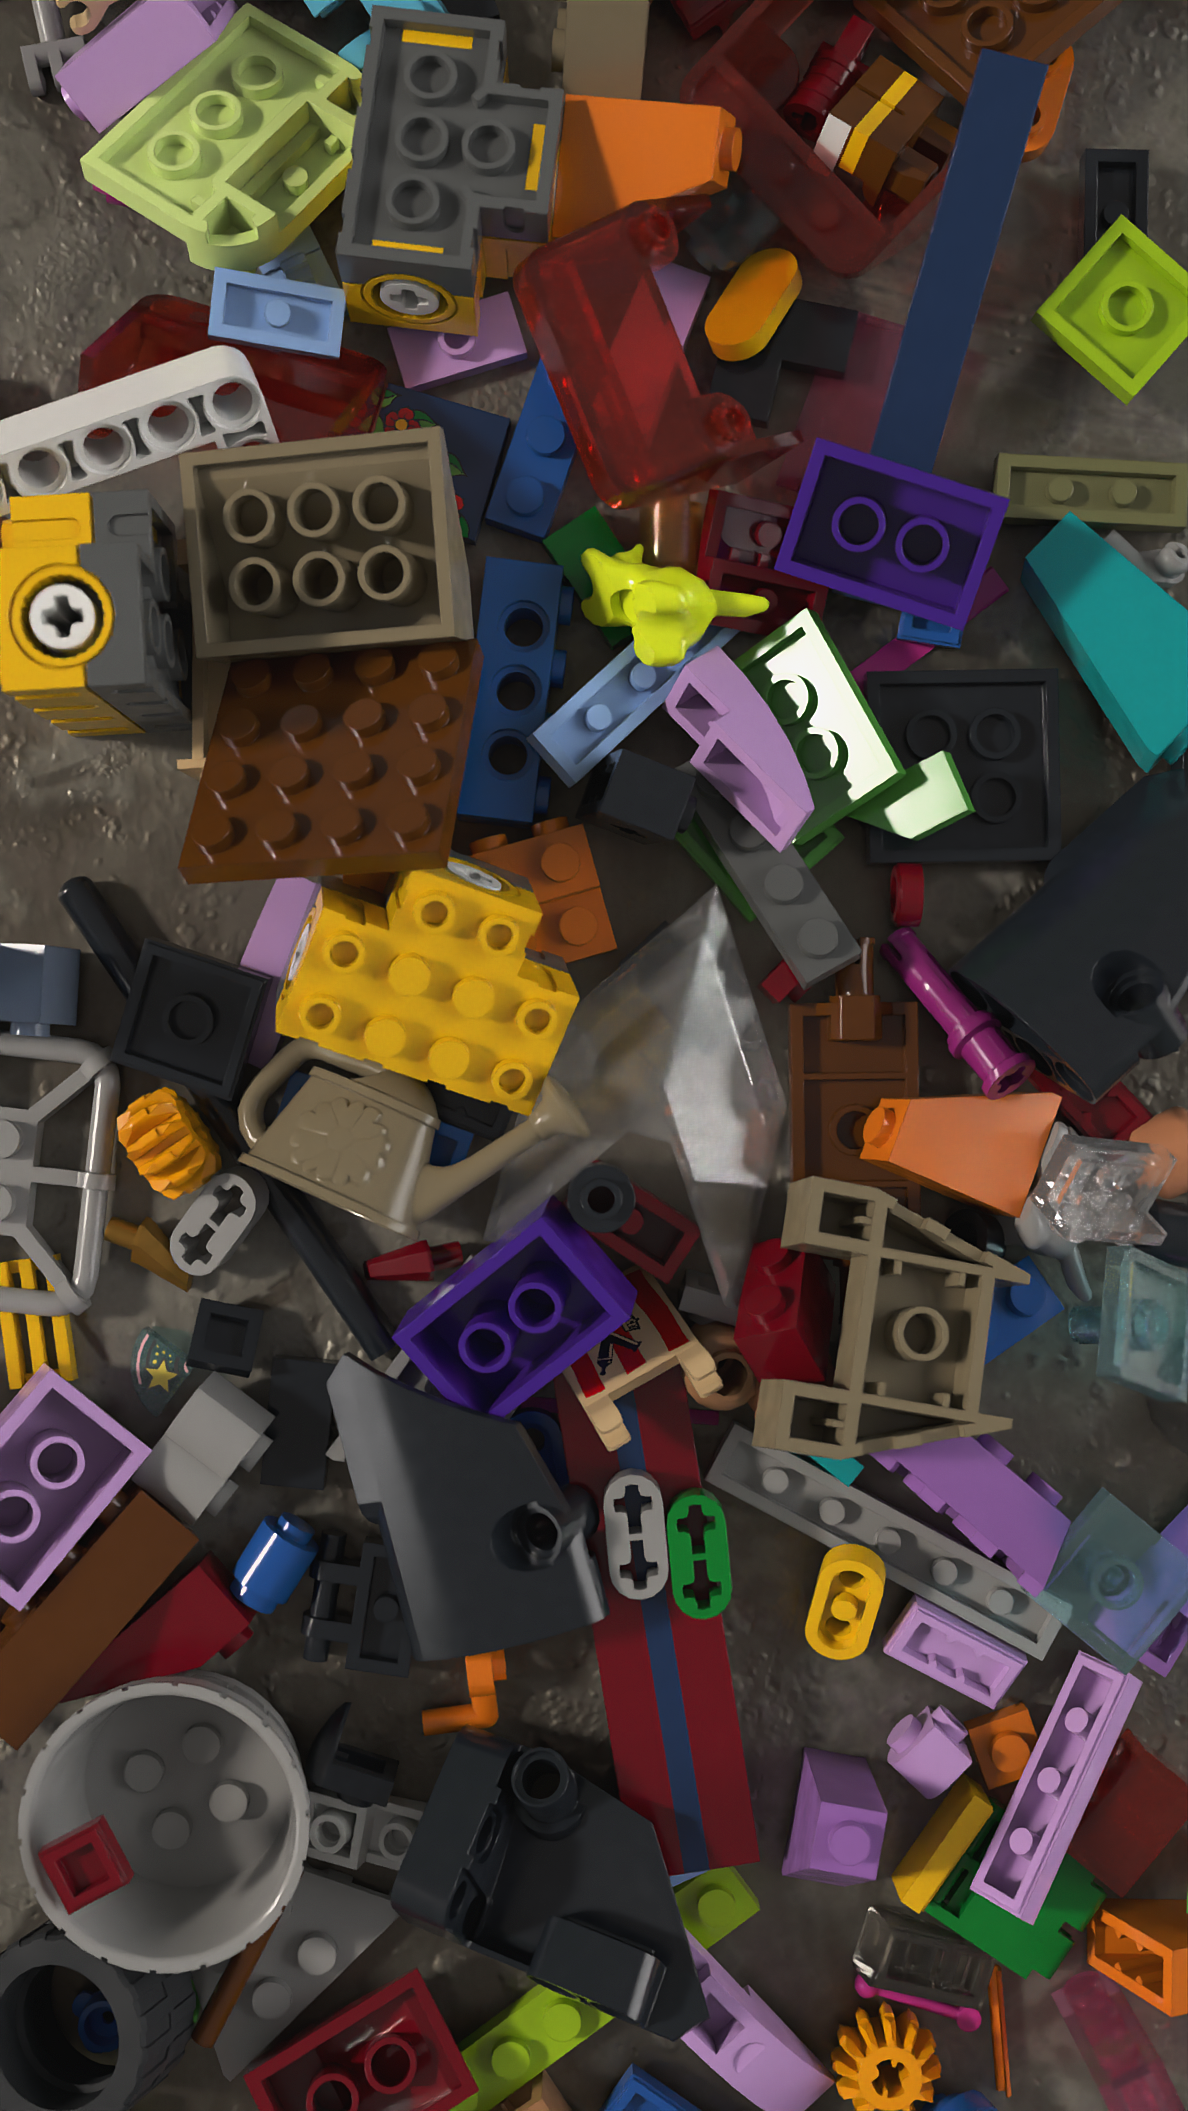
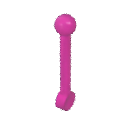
(966, 2018)

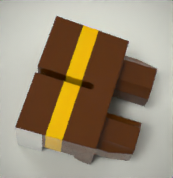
(888, 133)

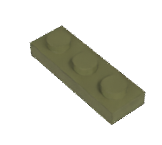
(1096, 490)

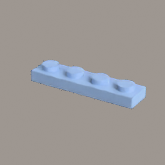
(611, 708)

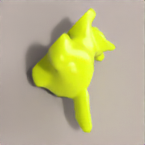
(662, 605)

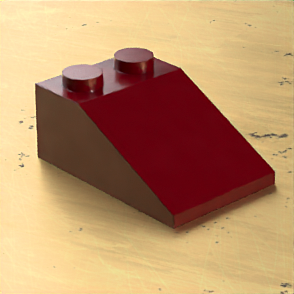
(367, 2056)

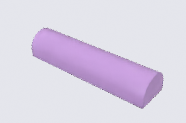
(1056, 1787)

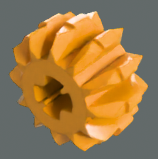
(169, 1143)
(877, 2040)

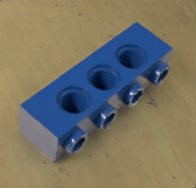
(512, 593)

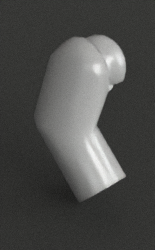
(1162, 566)

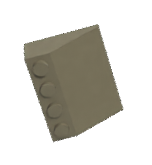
(324, 546)

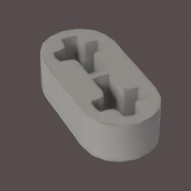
(229, 1228)
(651, 1532)

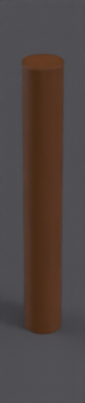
(229, 1990)

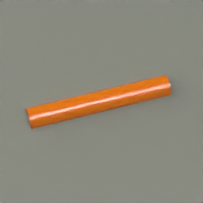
(999, 2032)

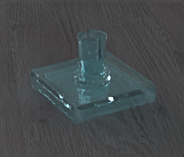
(1139, 1325)
(1115, 1581)

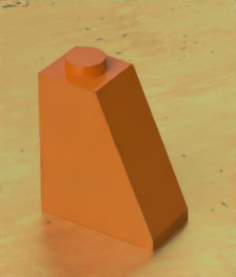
(638, 151)
(964, 1144)
(1143, 1949)

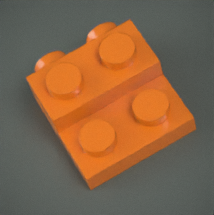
(564, 884)

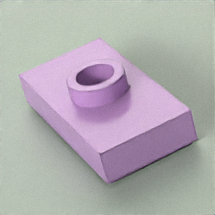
(439, 358)
(954, 1651)

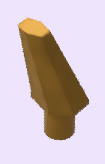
(149, 1249)

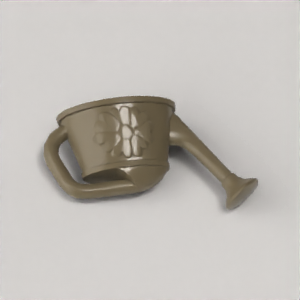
(373, 1136)

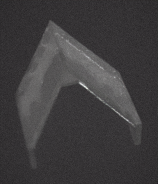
(676, 1058)

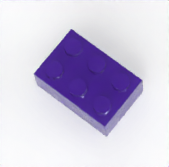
(891, 533)
(517, 1313)

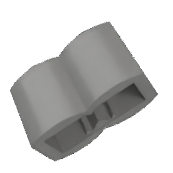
(204, 1448)

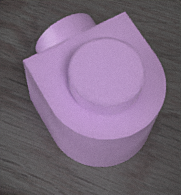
(929, 1750)

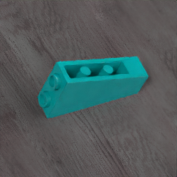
(1118, 634)

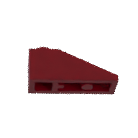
(173, 1631)

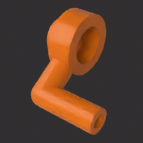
(483, 1711)

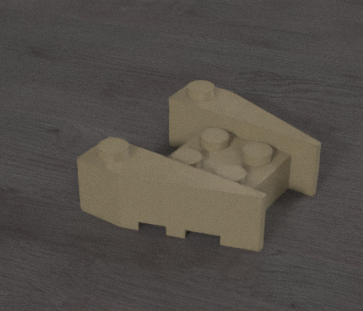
(907, 1329)

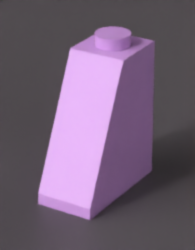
(139, 55)

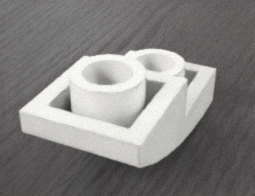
(360, 1835)

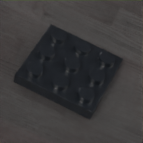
(1004, 747)

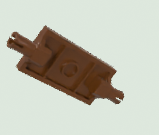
(839, 1069)

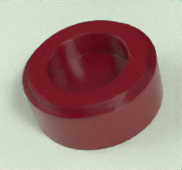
(906, 894)

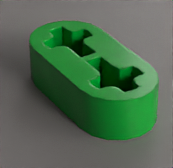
(714, 1552)

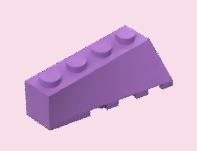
(987, 1501)

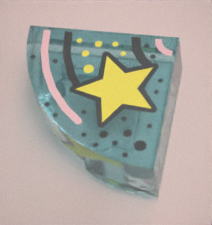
(157, 1370)

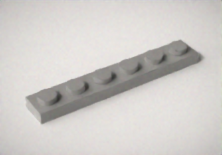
(911, 1549)

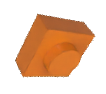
(1002, 1743)

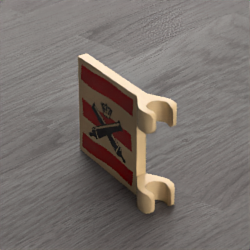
(636, 1353)

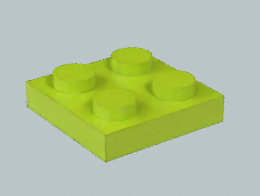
(1119, 310)

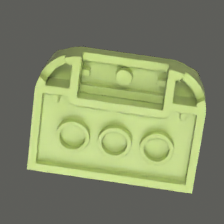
(237, 144)

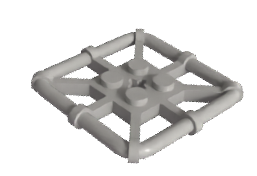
(21, 1171)

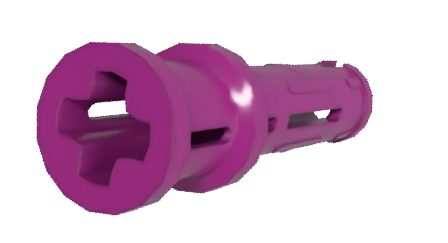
(971, 1032)

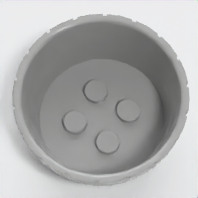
(202, 1805)

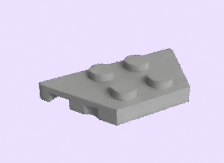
(312, 1944)

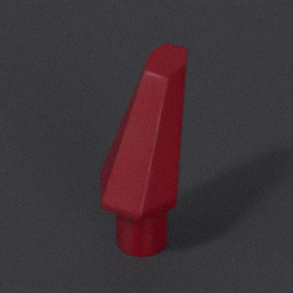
(414, 1262)

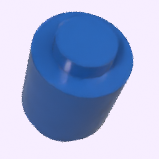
(274, 1562)

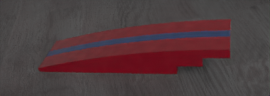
(659, 1668)

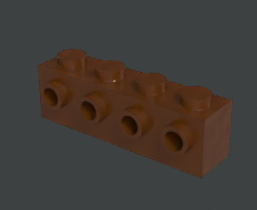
(85, 1606)

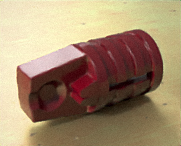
(828, 79)

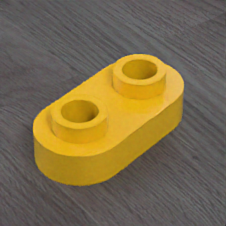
(845, 1601)

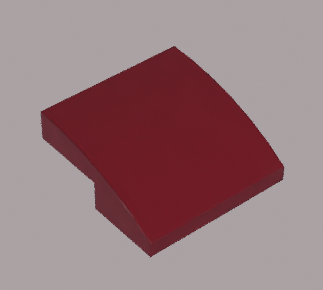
(739, 555)

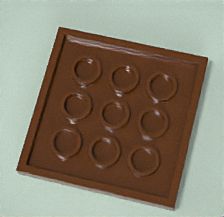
(335, 764)

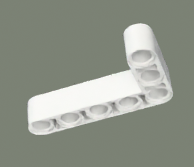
(136, 435)

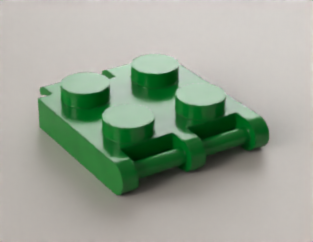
(1001, 1934)

